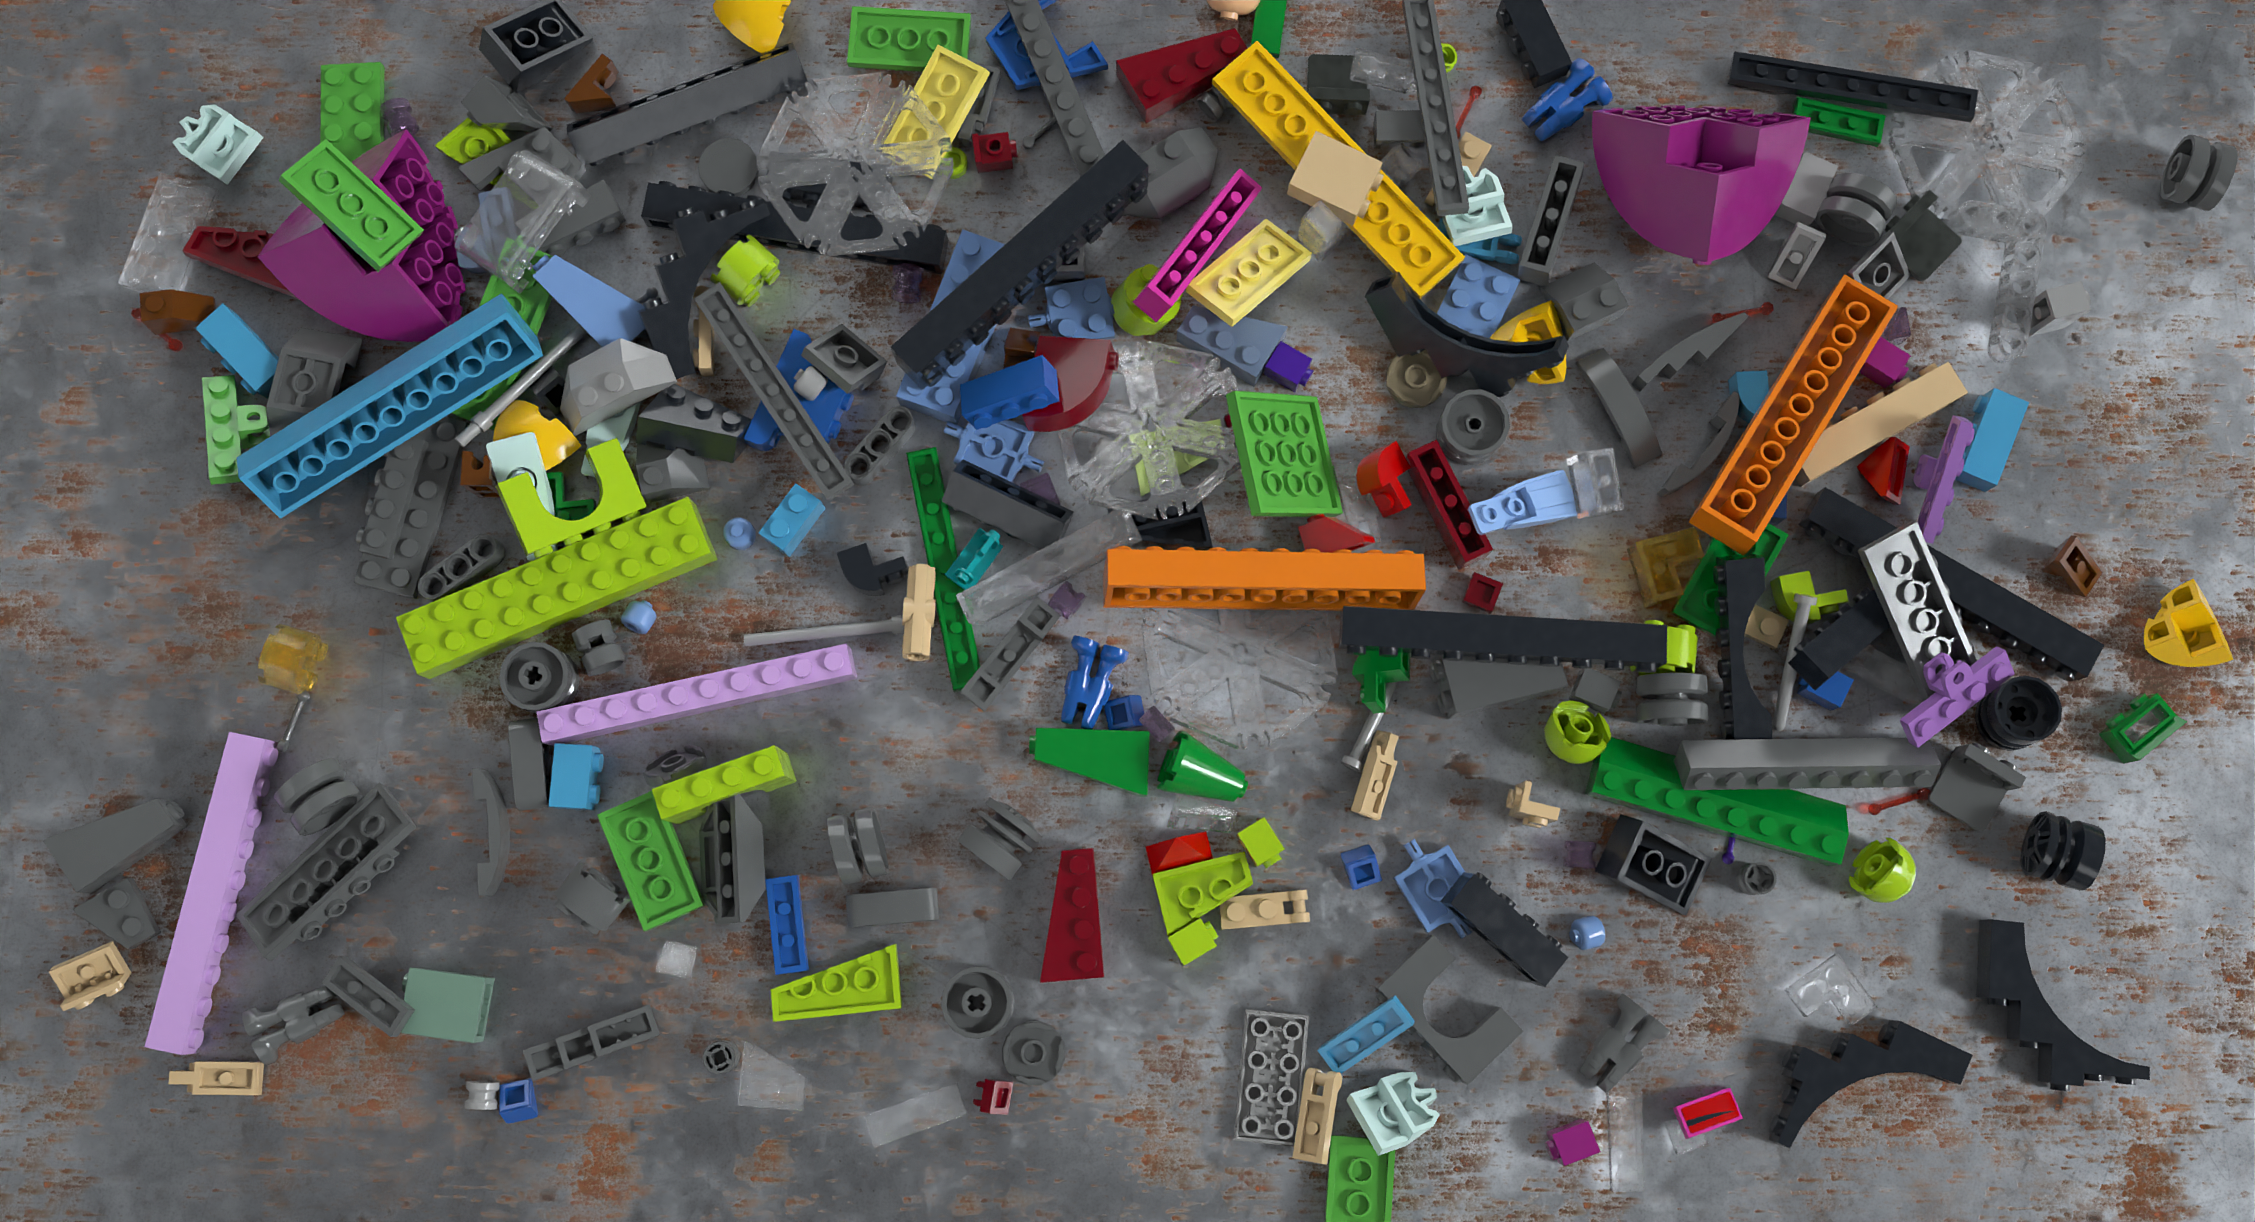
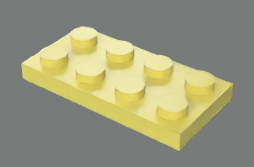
(948, 91)
(1248, 272)

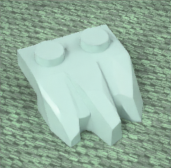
(217, 142)
(1486, 212)
(1394, 1111)

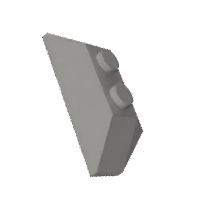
(612, 382)

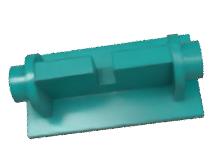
(975, 558)

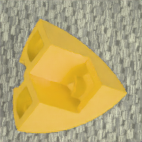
(753, 21)
(1535, 325)
(553, 437)
(2186, 630)

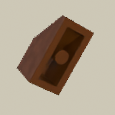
(174, 310)

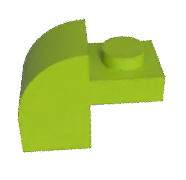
(1786, 586)

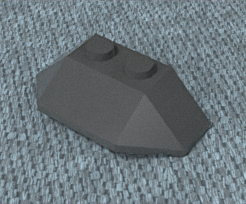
(1177, 173)
(731, 860)

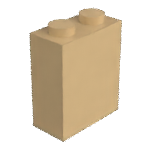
(1336, 177)

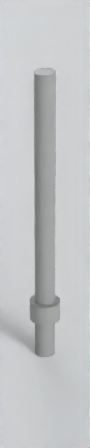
(483, 420)
(892, 625)

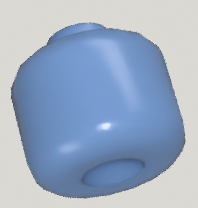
(739, 533)
(639, 616)
(1587, 932)

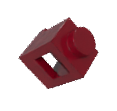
(990, 160)

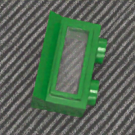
(2140, 727)

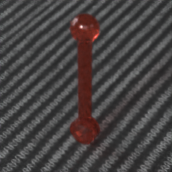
(1474, 93)
(1766, 308)
(173, 344)
(1922, 794)

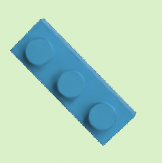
(1366, 1035)

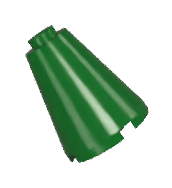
(1199, 771)

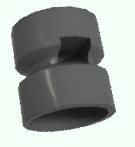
(603, 657)

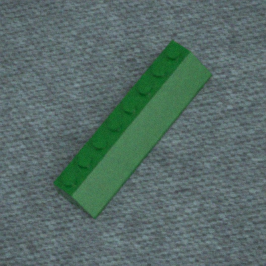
(1764, 817)

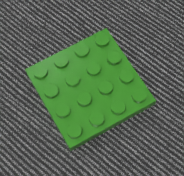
(1283, 455)

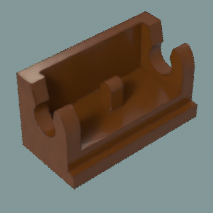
(477, 476)

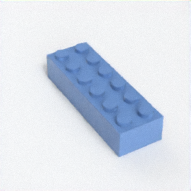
(944, 398)

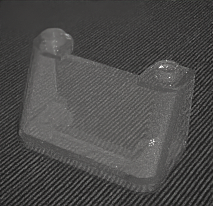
(518, 217)

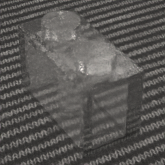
(1595, 483)

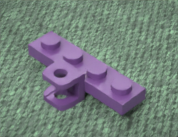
(1939, 476)
(1956, 691)

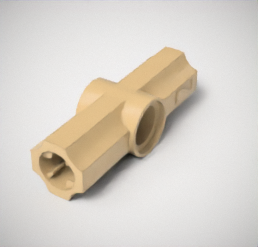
(918, 612)

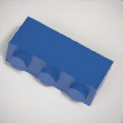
(1009, 392)

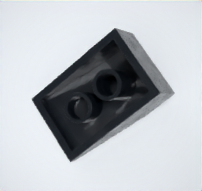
(533, 42)
(1653, 864)

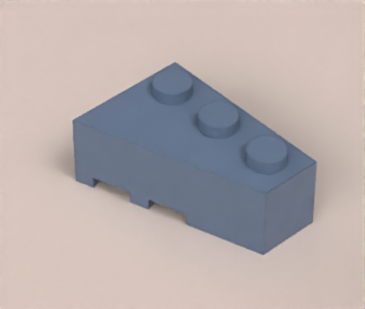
(1241, 348)

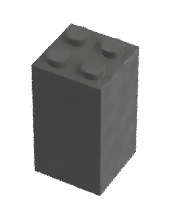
(1478, 687)

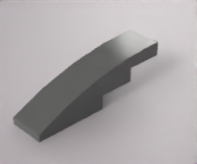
(1695, 347)
(591, 1043)

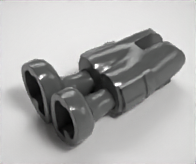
(301, 1019)
(1616, 1051)

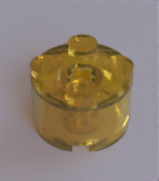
(291, 659)

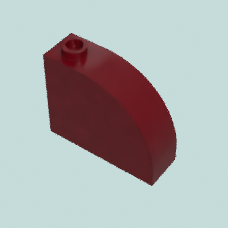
(1083, 380)

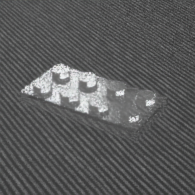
(167, 224)

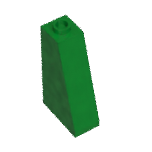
(1102, 756)

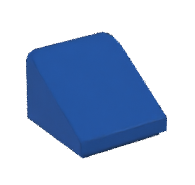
(1124, 712)
(1361, 867)
(517, 1101)

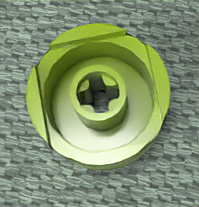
(746, 270)
(1129, 315)
(1680, 650)

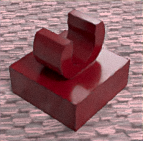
(995, 1096)

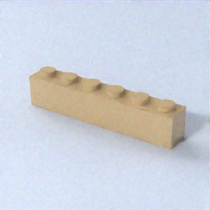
(1882, 419)

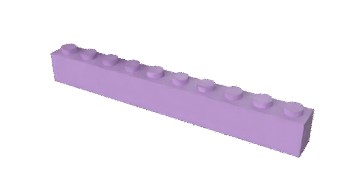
(696, 695)
(212, 895)

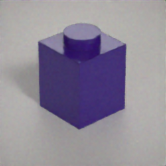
(1289, 367)

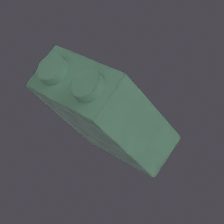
(447, 1004)

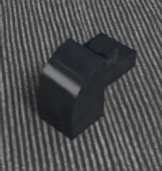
(867, 577)

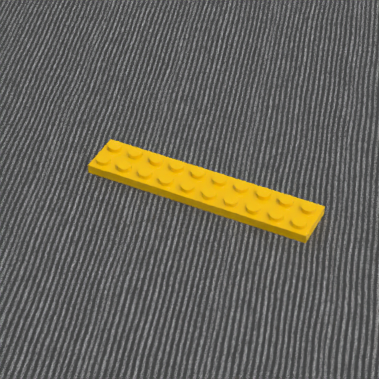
(1288, 120)

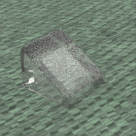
(677, 959)

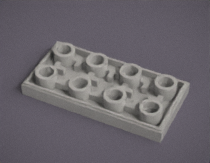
(1270, 1077)

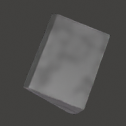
(1882, 267)

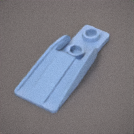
(1526, 504)

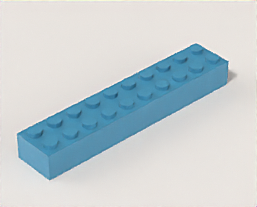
(389, 406)

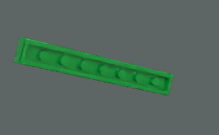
(941, 554)

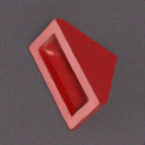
(1887, 469)
(1179, 852)

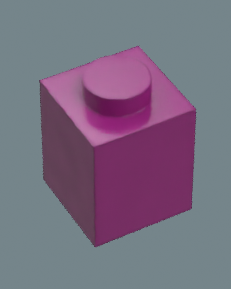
(1885, 363)
(1571, 1142)

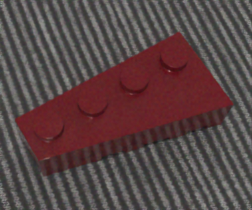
(1178, 72)
(1074, 928)

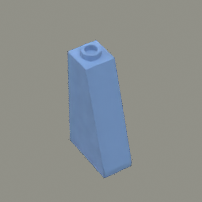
(590, 302)

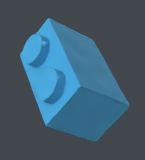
(792, 520)
(575, 777)

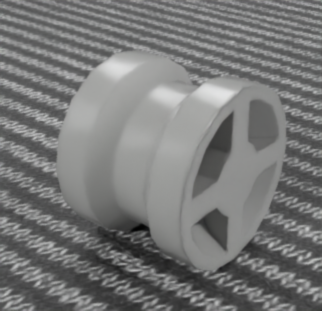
(482, 1095)

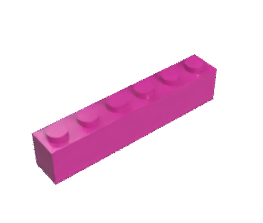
(1197, 245)

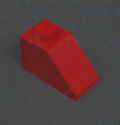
(1332, 534)

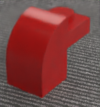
(1378, 476)

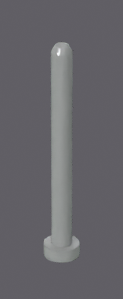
(1789, 674)
(1353, 761)

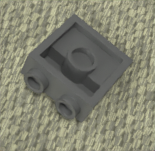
(845, 359)

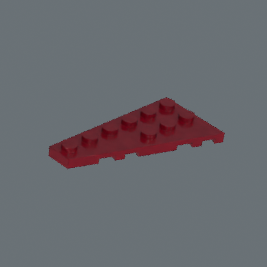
(234, 253)

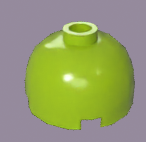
(1576, 733)
(1883, 871)

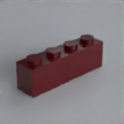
(1447, 504)

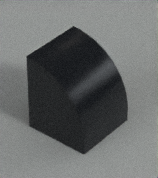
(550, 389)

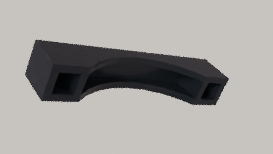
(1739, 587)

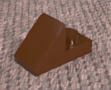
(589, 93)
(1020, 346)
(2074, 565)

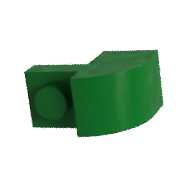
(1373, 674)

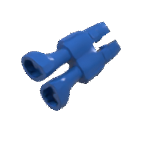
(1561, 108)
(1087, 689)

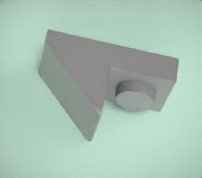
(1796, 255)

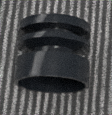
(2035, 712)
(2063, 851)

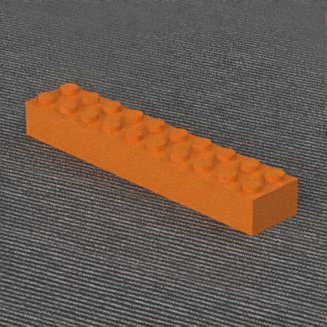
(1793, 415)
(1261, 579)

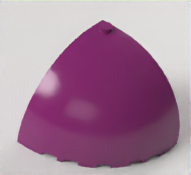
(1697, 175)
(413, 292)

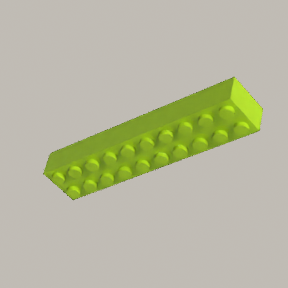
(556, 588)

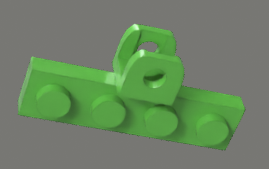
(229, 427)

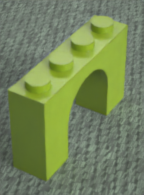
(541, 530)
(690, 795)

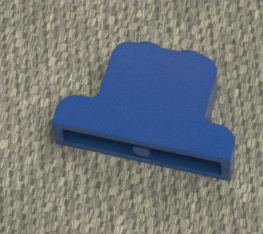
(823, 410)

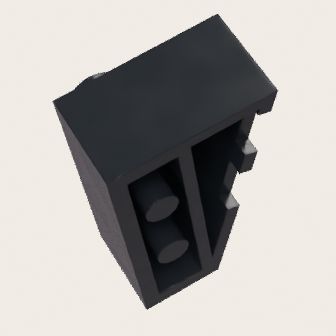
(693, 423)
(1176, 530)

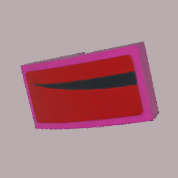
(1707, 1113)

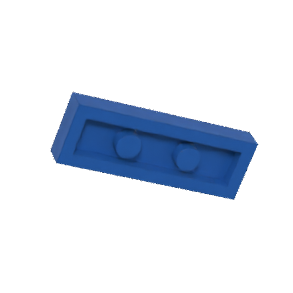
(787, 924)

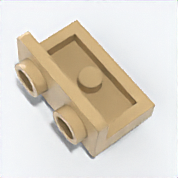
(1532, 813)
(90, 976)

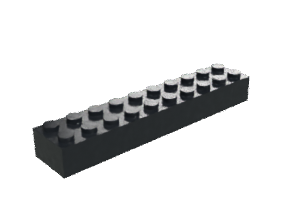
(1022, 266)

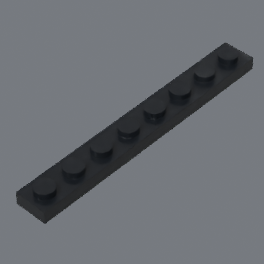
(1853, 86)

